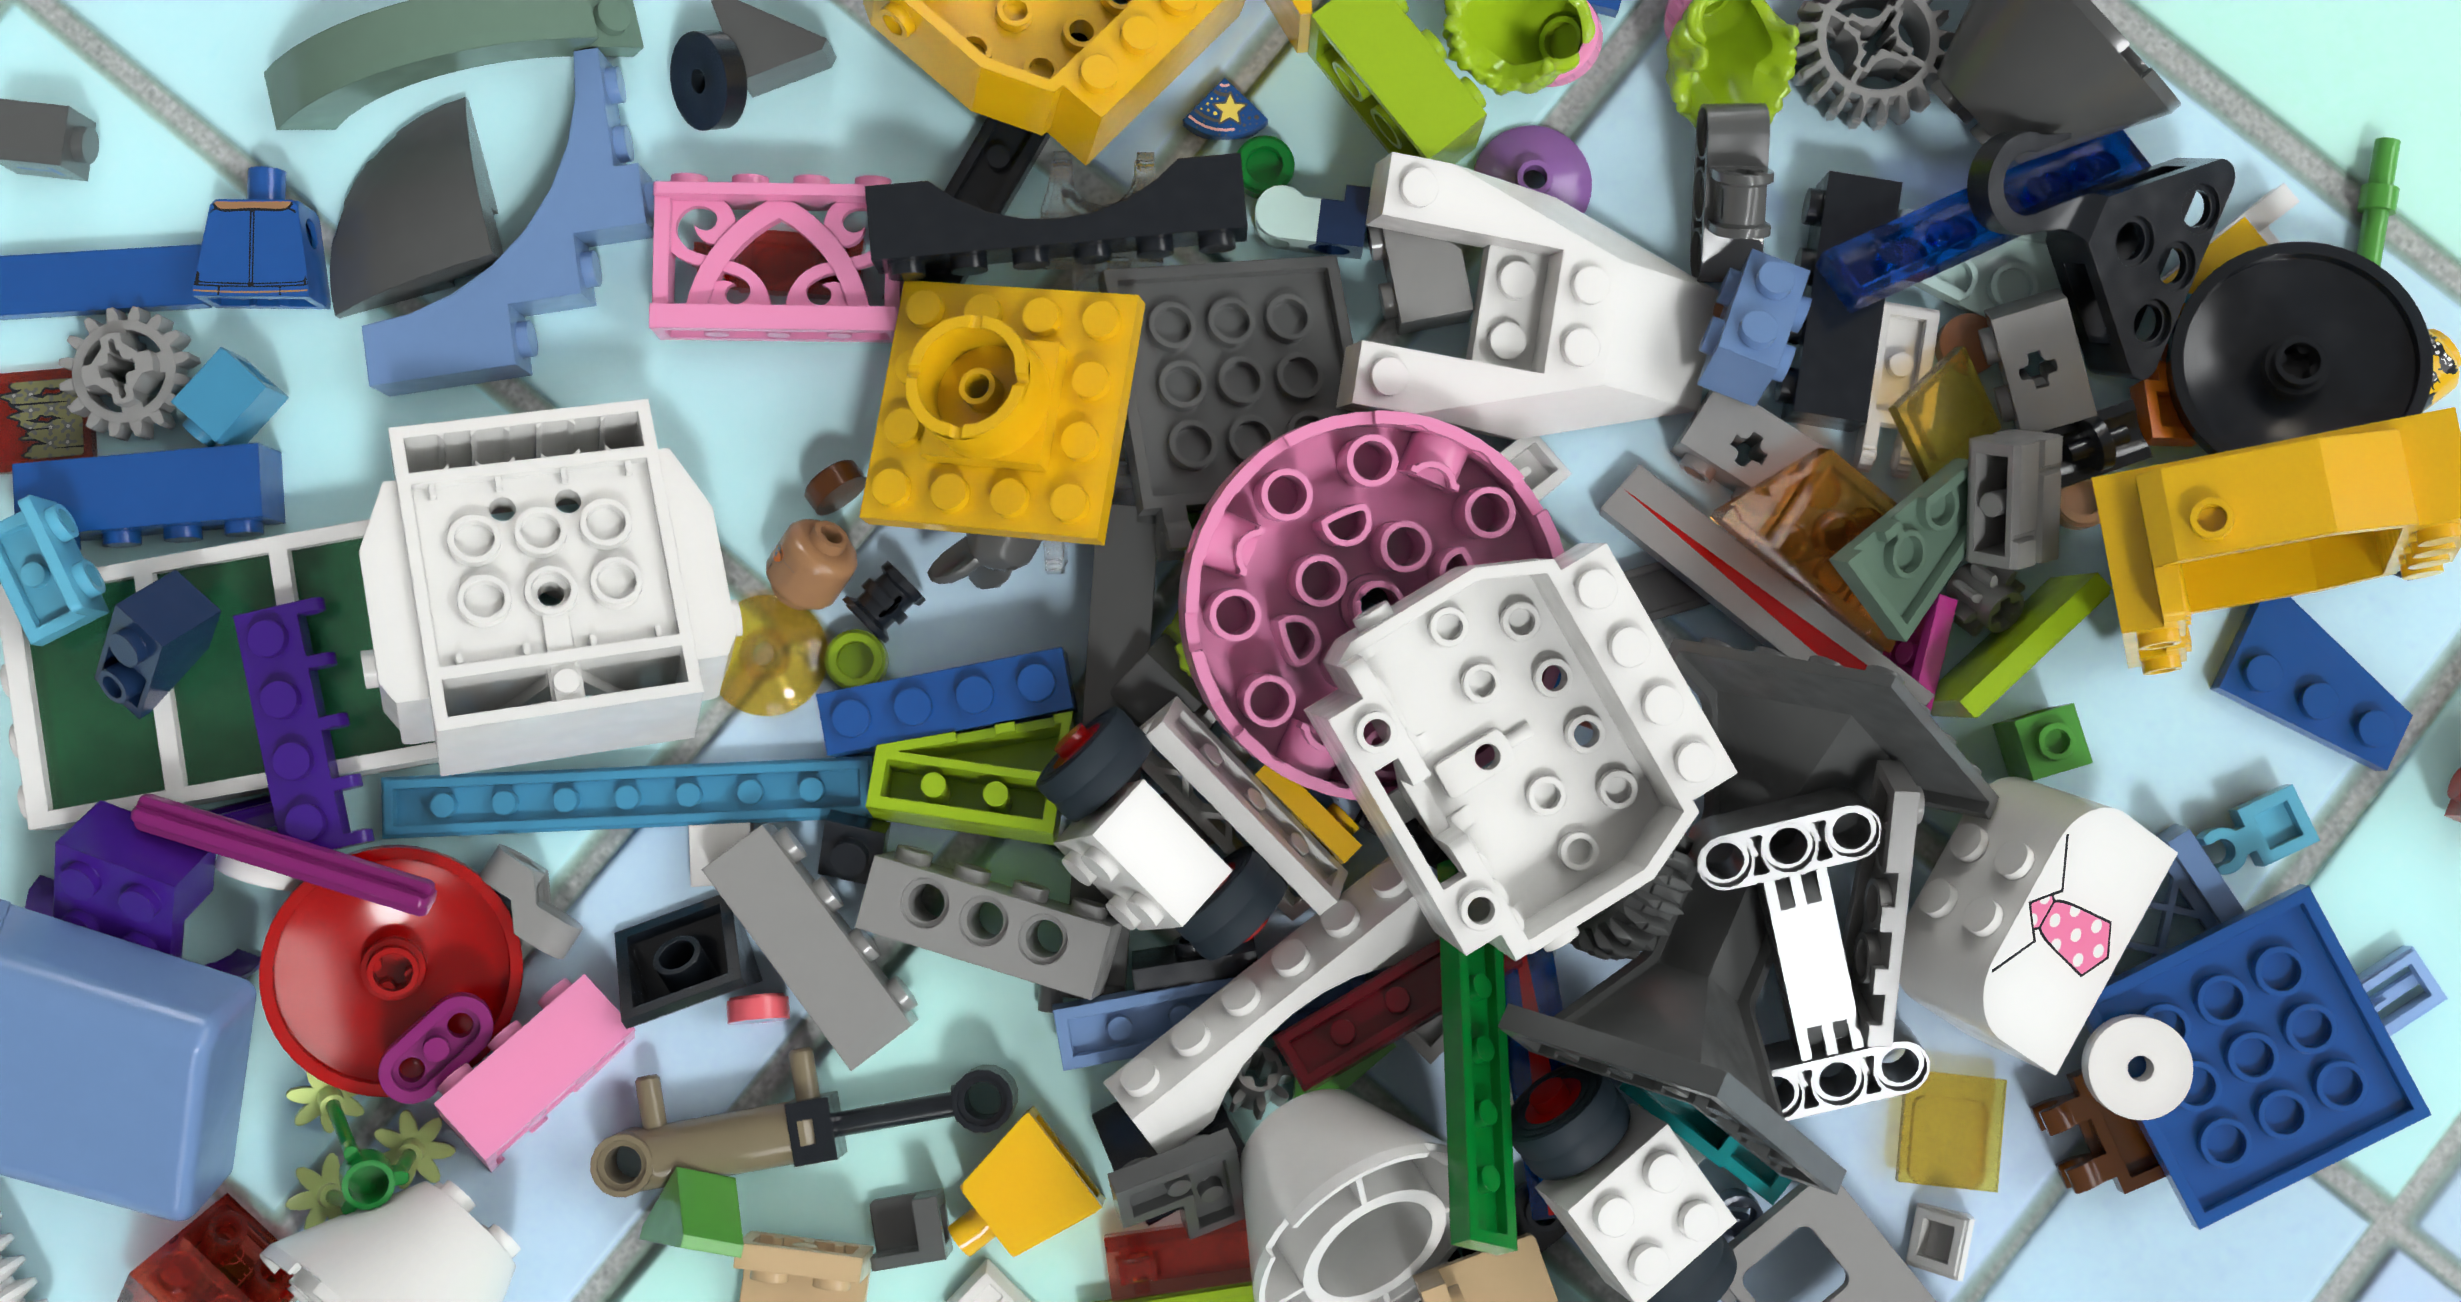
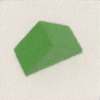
(697, 1214)

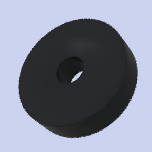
(708, 80)

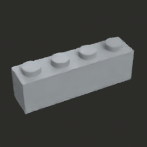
(812, 944)

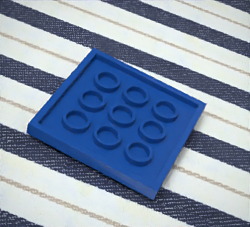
(2281, 1054)

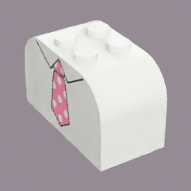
(2030, 918)

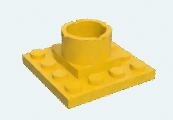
(1003, 411)

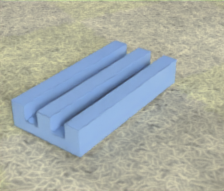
(2418, 974)

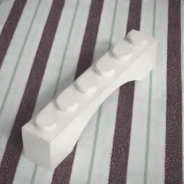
(1185, 1073)

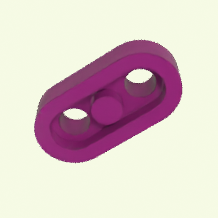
(436, 1047)

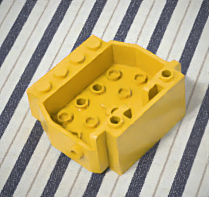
(1029, 71)
(2276, 524)

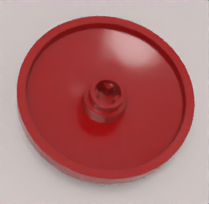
(355, 974)

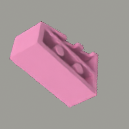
(532, 1069)

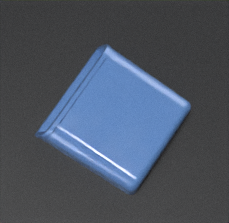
(117, 1066)

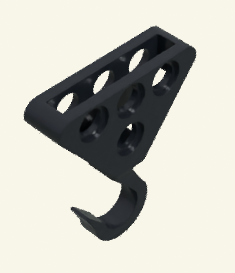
(2094, 240)

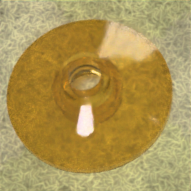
(796, 664)

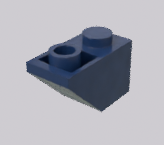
(155, 642)

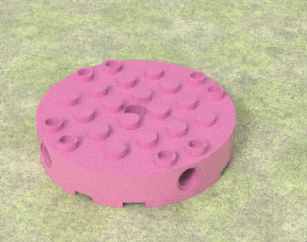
(1306, 536)

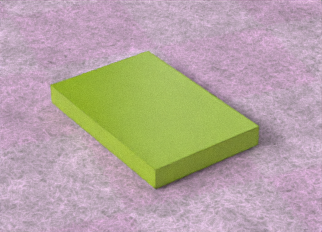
(2010, 654)

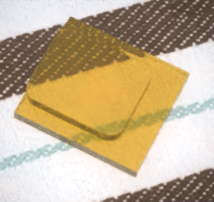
(1943, 413)
(1952, 1132)

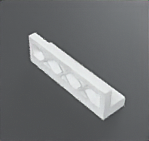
(1243, 804)

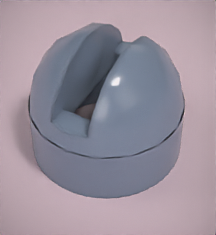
(1740, 1198)

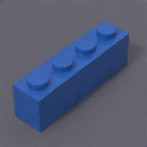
(162, 492)
(947, 701)

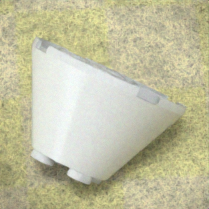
(405, 1251)

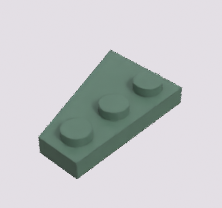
(1909, 552)

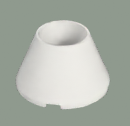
(1343, 1202)

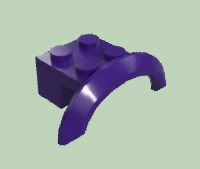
(130, 885)

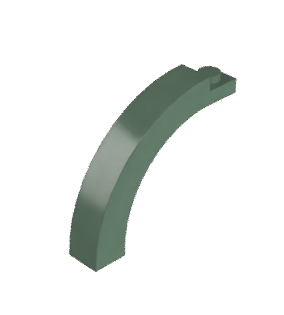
(422, 39)

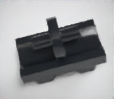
(2101, 443)

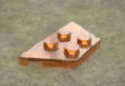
(1805, 519)

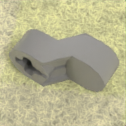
(532, 911)

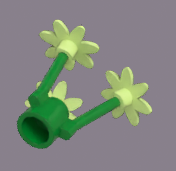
(366, 1175)

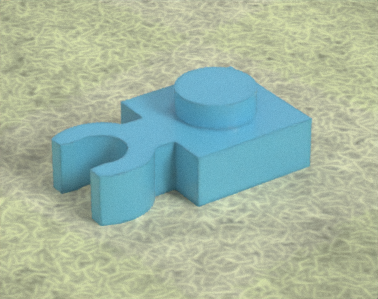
(2264, 828)

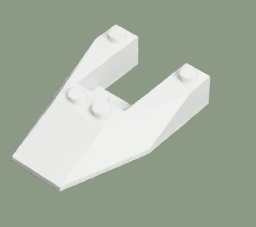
(1564, 318)

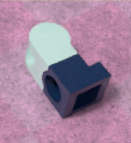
(1313, 224)

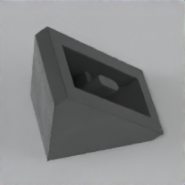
(772, 48)

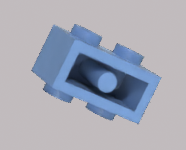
(1751, 336)

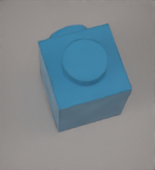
(228, 400)

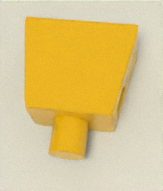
(1024, 1191)

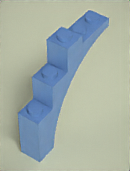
(548, 269)

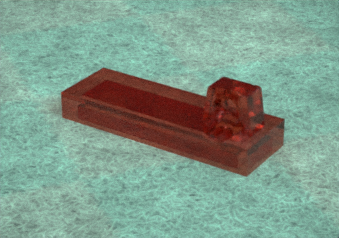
(1168, 1261)

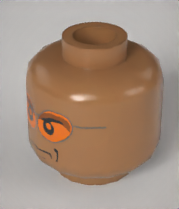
(811, 564)

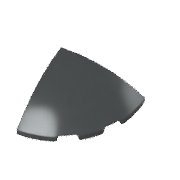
(416, 215)

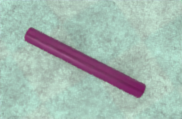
(284, 854)

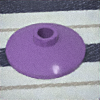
(1541, 150)

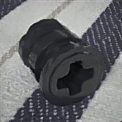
(884, 601)

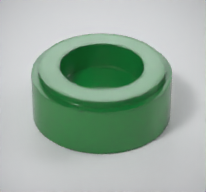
(1265, 164)

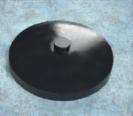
(2296, 348)

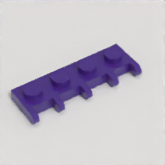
(295, 725)

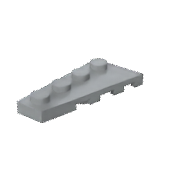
(1880, 903)

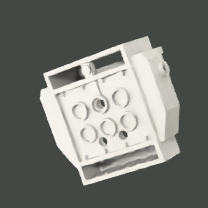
(458, 592)
(1550, 822)

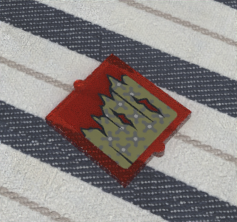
(38, 421)

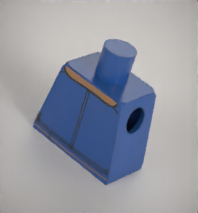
(262, 250)

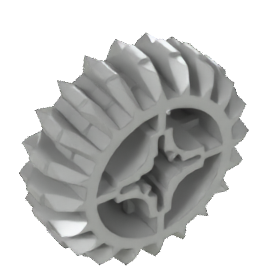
(1892, 60)

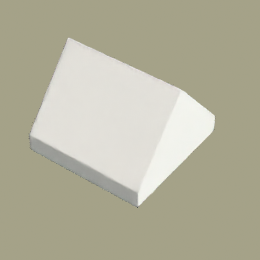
(1940, 1241)

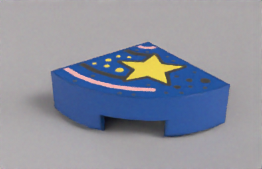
(1225, 115)

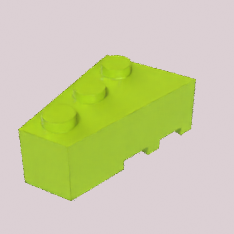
(971, 780)

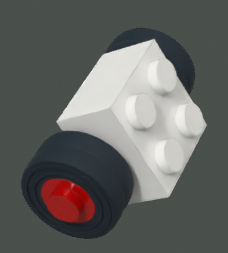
(1143, 851)
(1624, 1189)

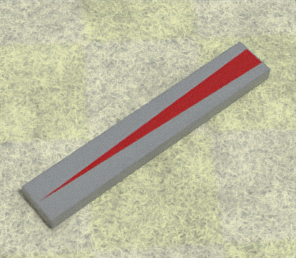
(1736, 578)

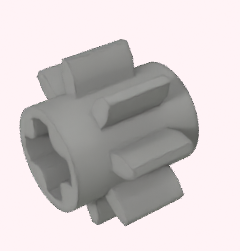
(1985, 598)
(1268, 1068)

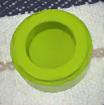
(856, 659)

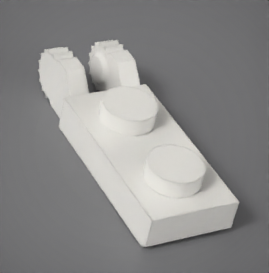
(1902, 360)

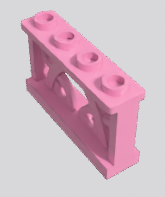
(707, 309)

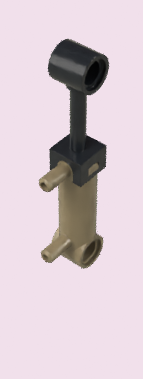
(778, 1134)

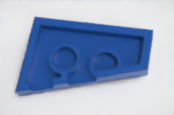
(2310, 683)

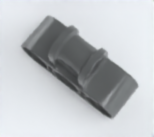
(1729, 187)

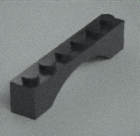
(926, 229)

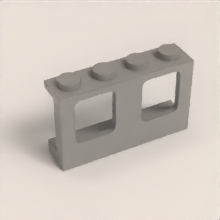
(1870, 1263)

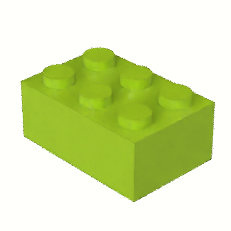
(1397, 79)

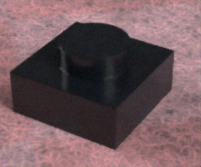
(850, 845)

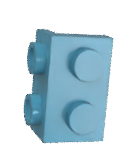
(46, 573)

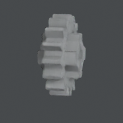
(106, 367)

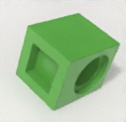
(2043, 742)

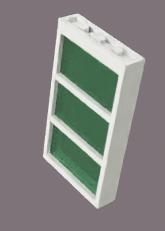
(203, 733)

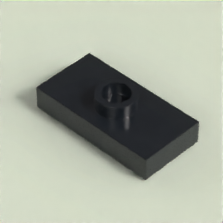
(1183, 965)

